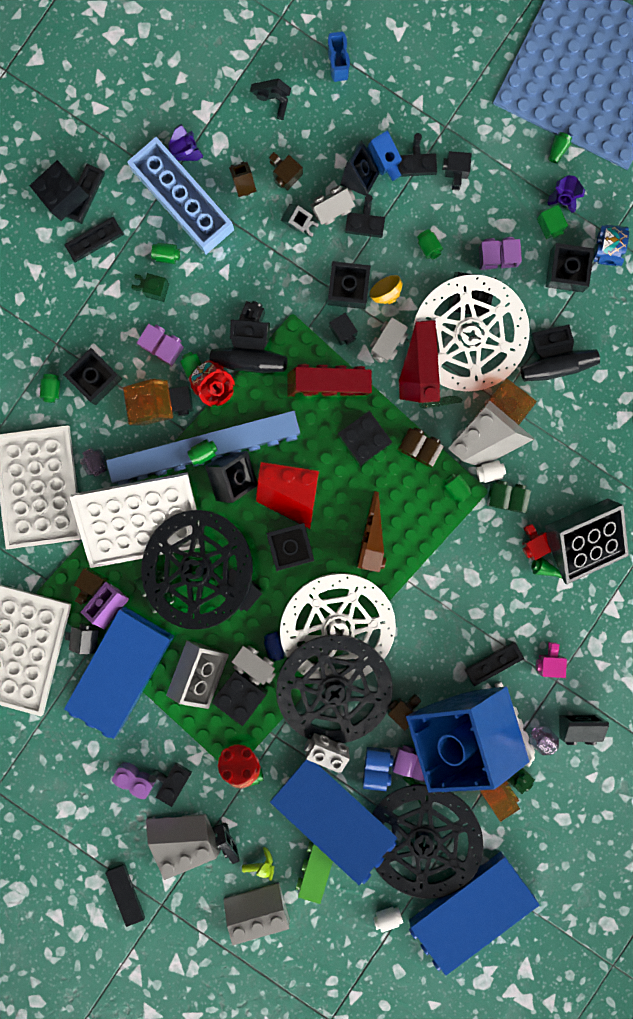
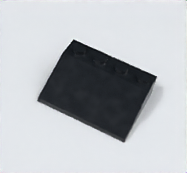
(588, 539)

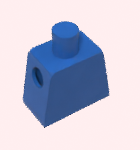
(384, 148)

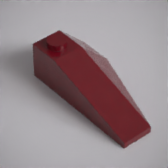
(420, 370)

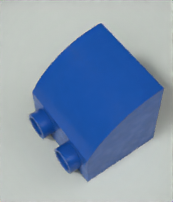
(468, 741)

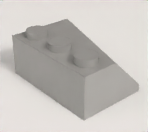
(489, 437)
(181, 843)

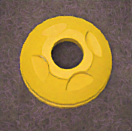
(386, 290)

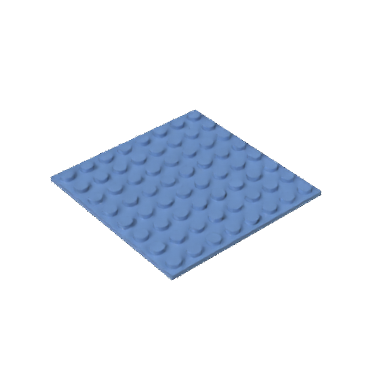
(577, 76)

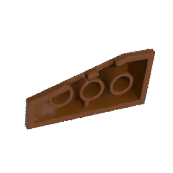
(372, 546)

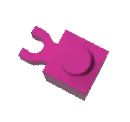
(552, 664)

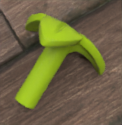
(263, 869)

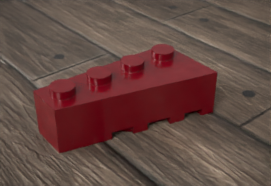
(329, 380)

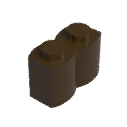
(420, 447)

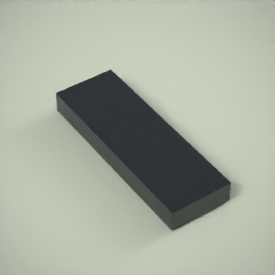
(90, 182)
(93, 239)
(494, 663)
(125, 895)

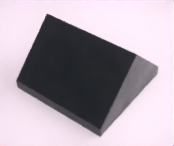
(360, 171)

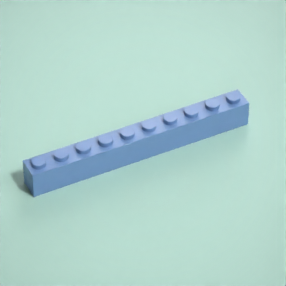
(227, 441)

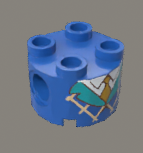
(612, 246)

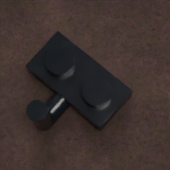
(273, 89)
(418, 163)
(364, 223)
(172, 783)
(226, 842)

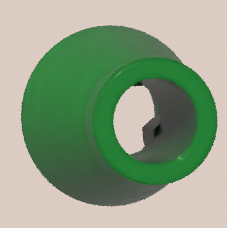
(559, 146)

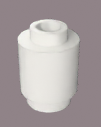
(490, 471)
(388, 919)

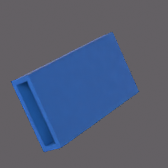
(118, 672)
(334, 821)
(474, 916)

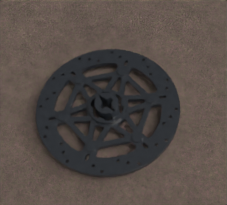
(204, 571)
(334, 681)
(416, 848)

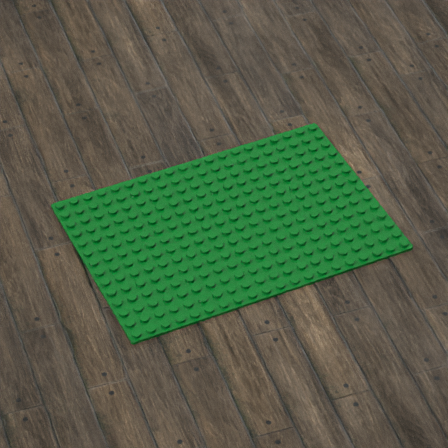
(414, 521)

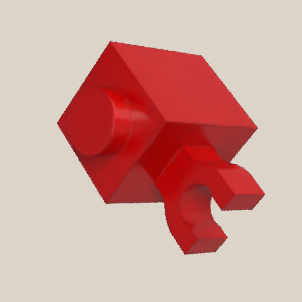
(536, 545)

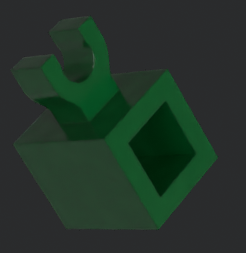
(152, 287)
(521, 781)

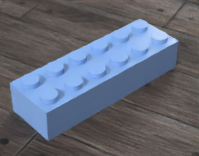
(180, 195)

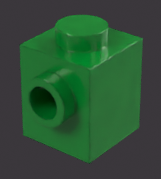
(552, 222)

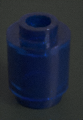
(273, 646)

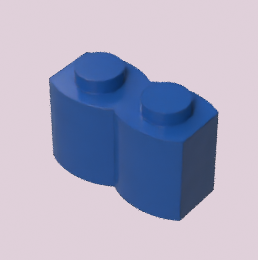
(338, 56)
(377, 768)

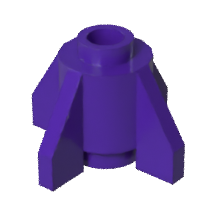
(183, 145)
(566, 192)

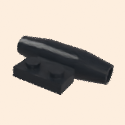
(248, 351)
(556, 356)

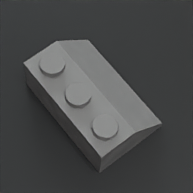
(197, 675)
(256, 913)

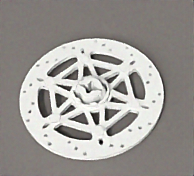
(520, 332)
(337, 618)

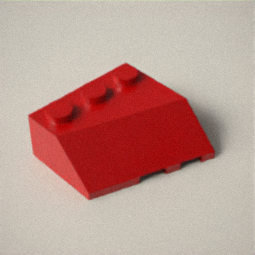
(288, 491)

